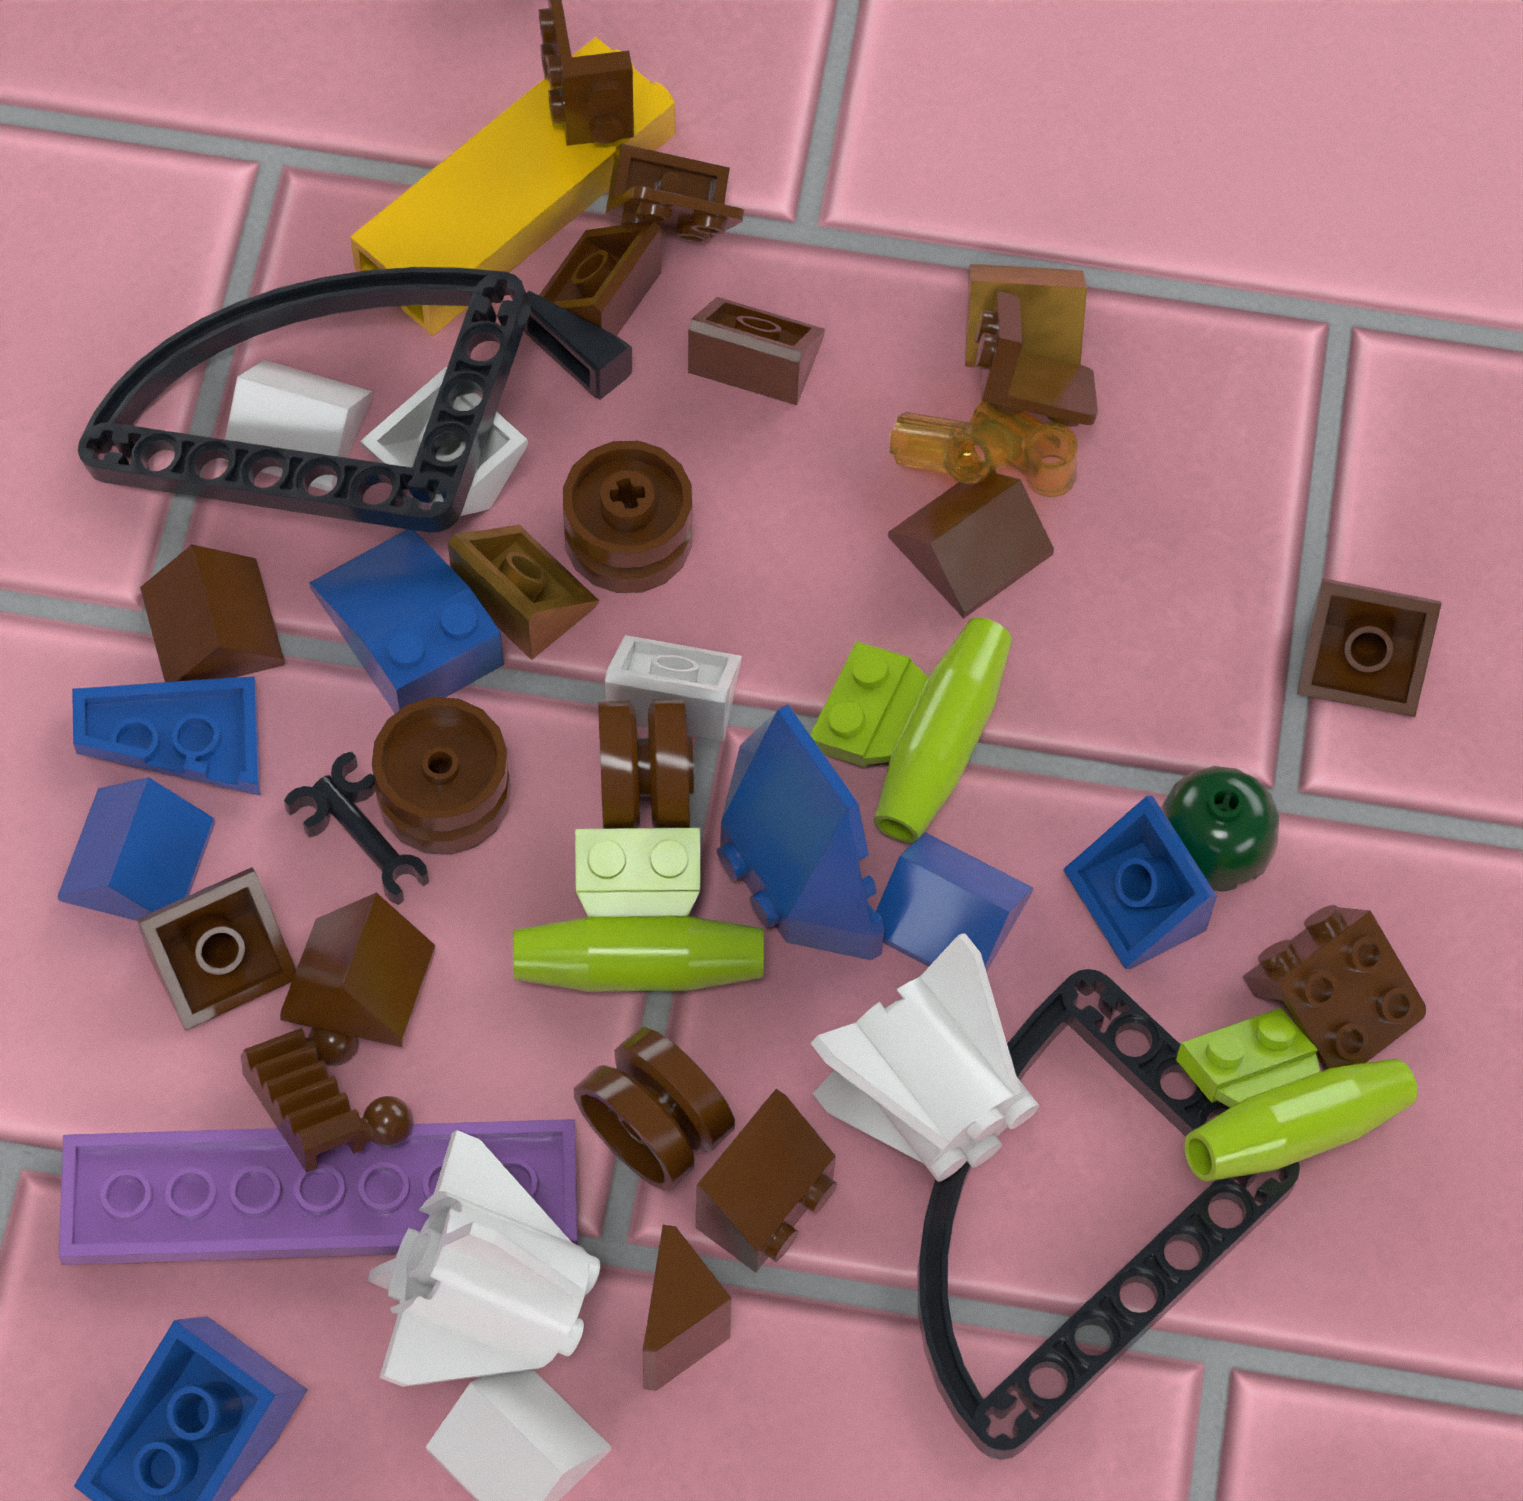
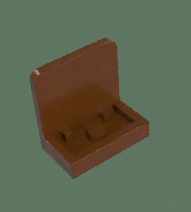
(587, 92)
(671, 192)
(1026, 381)
(1340, 985)

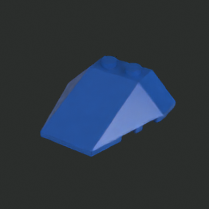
(799, 842)

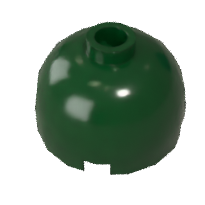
(1224, 824)

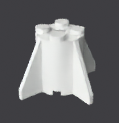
(929, 1068)
(483, 1280)

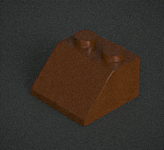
(765, 1184)

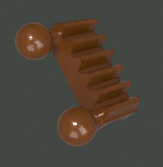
(307, 1105)

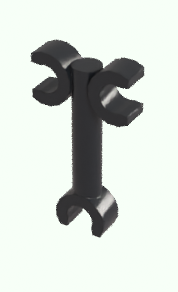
(337, 796)

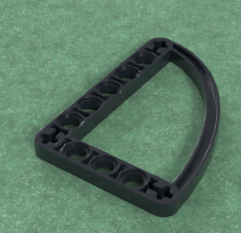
(296, 303)
(1147, 1267)

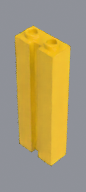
(504, 191)

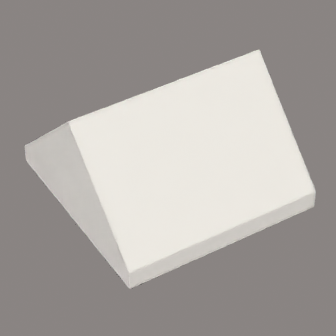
(297, 412)
(401, 433)
(664, 670)
(515, 1440)

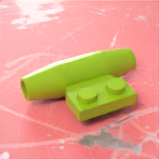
(916, 722)
(638, 925)
(1281, 1099)

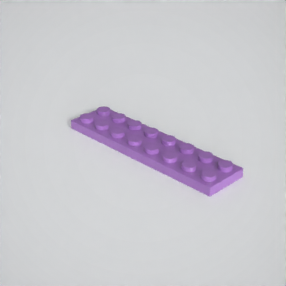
(252, 1199)

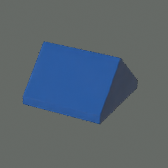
(136, 850)
(1142, 885)
(944, 894)

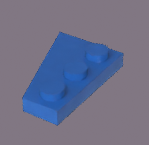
(175, 728)

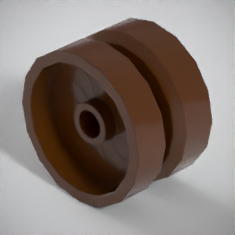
(627, 516)
(645, 767)
(441, 775)
(654, 1108)

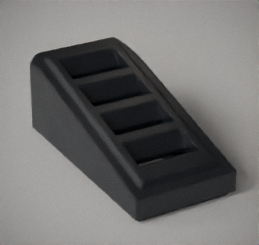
(580, 347)

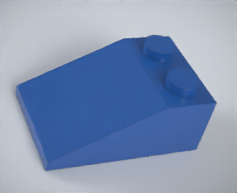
(410, 620)
(192, 1420)

